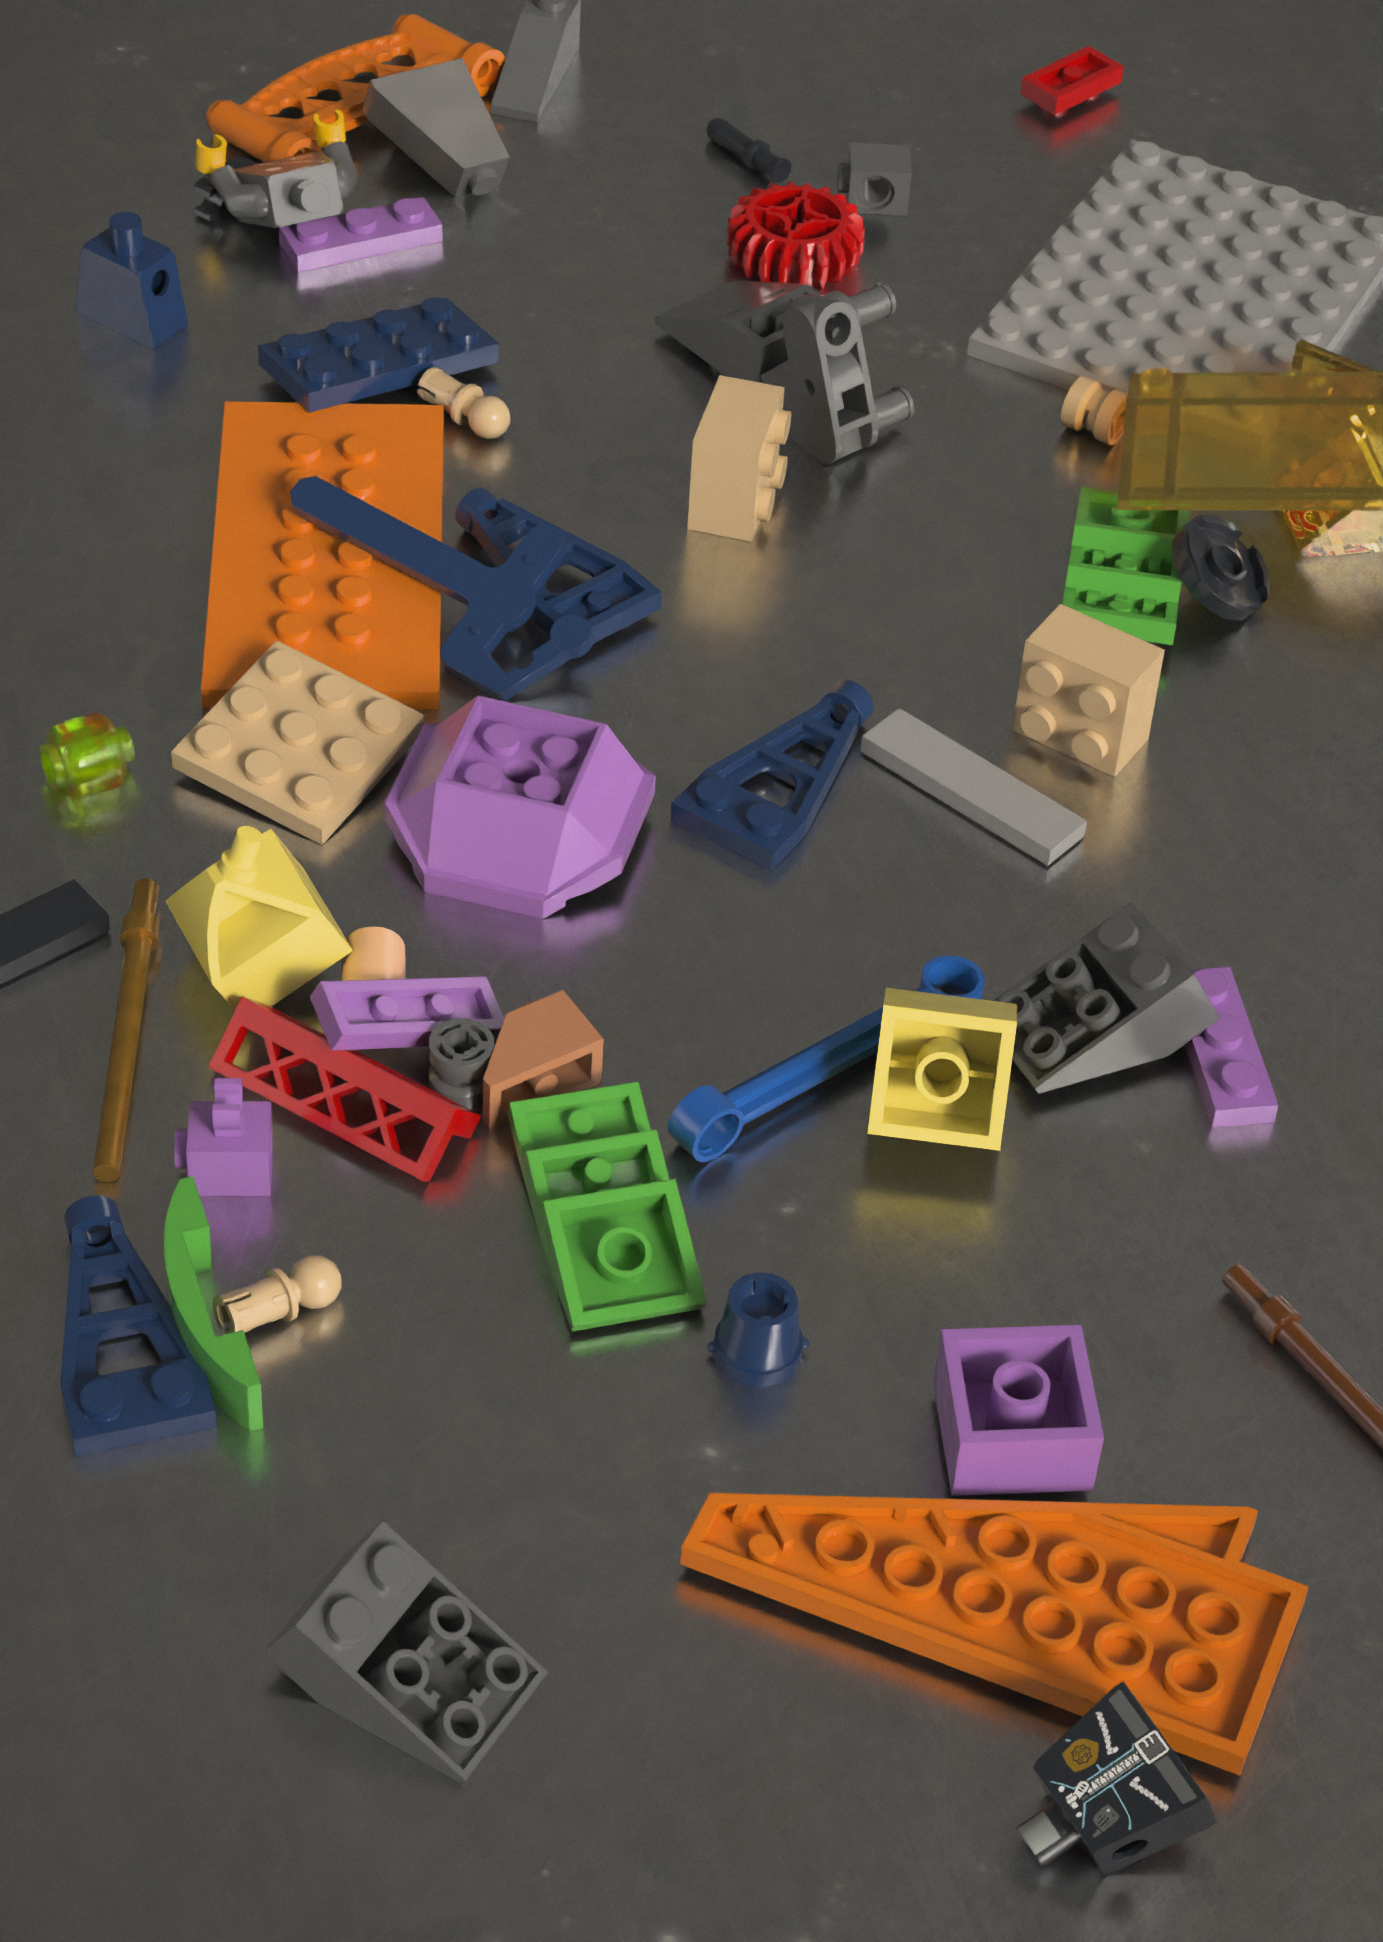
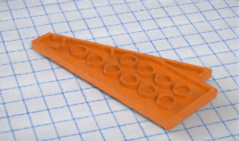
(1034, 1596)

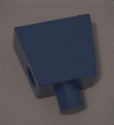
(131, 283)

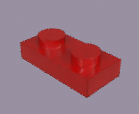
(1071, 80)

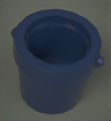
(759, 1332)

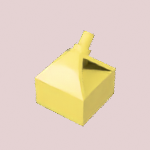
(257, 921)
(943, 1069)

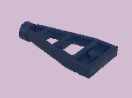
(607, 601)
(752, 825)
(136, 1402)

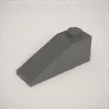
(537, 58)

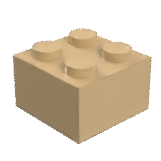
(738, 458)
(1087, 690)

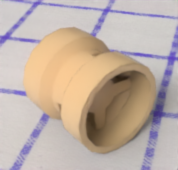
(1095, 410)

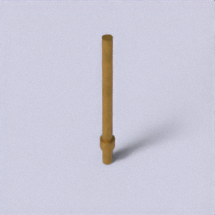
(138, 938)

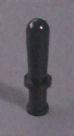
(755, 153)

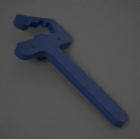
(496, 597)

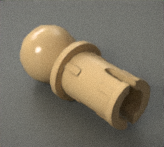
(465, 403)
(311, 1283)

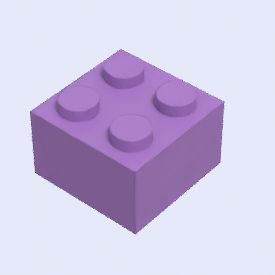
(1017, 1410)

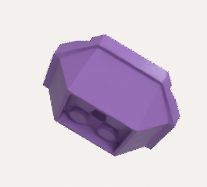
(517, 806)

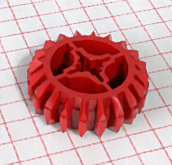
(795, 235)

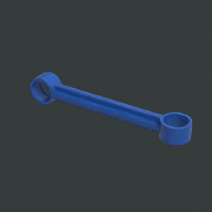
(712, 1120)

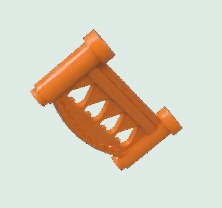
(278, 138)

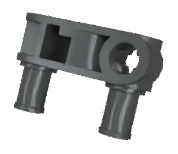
(829, 373)

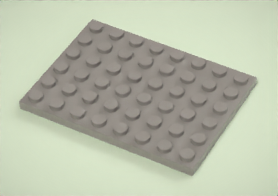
(1183, 276)

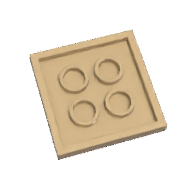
(298, 742)

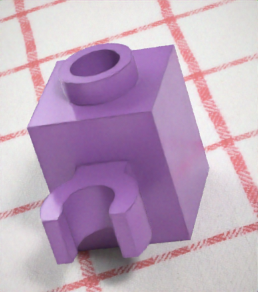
(227, 1143)

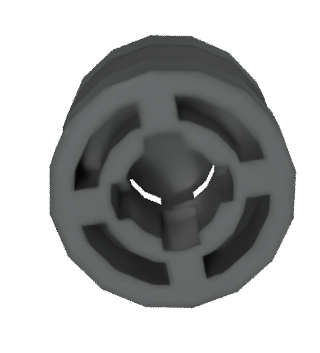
(459, 1060)

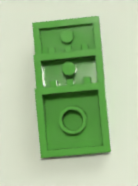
(1125, 566)
(605, 1207)

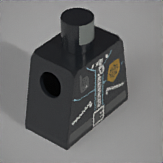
(1114, 1789)

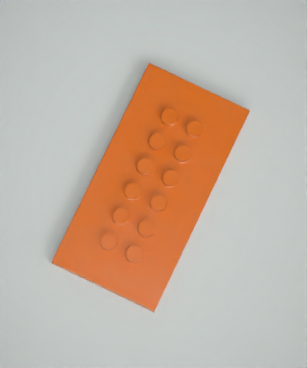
(304, 585)

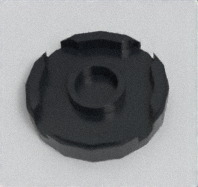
(1220, 567)

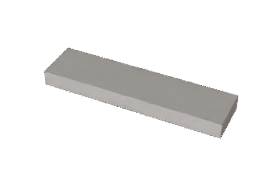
(973, 786)

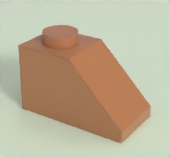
(541, 1053)

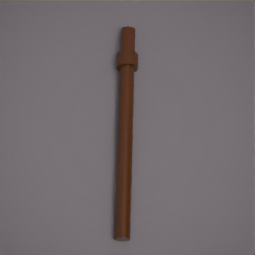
(1281, 1324)

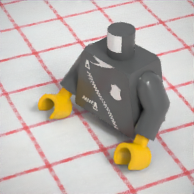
(286, 188)

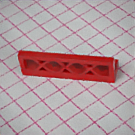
(361, 1073)

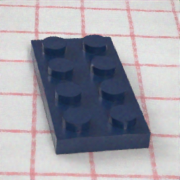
(376, 353)

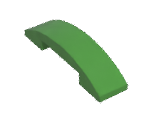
(221, 1358)

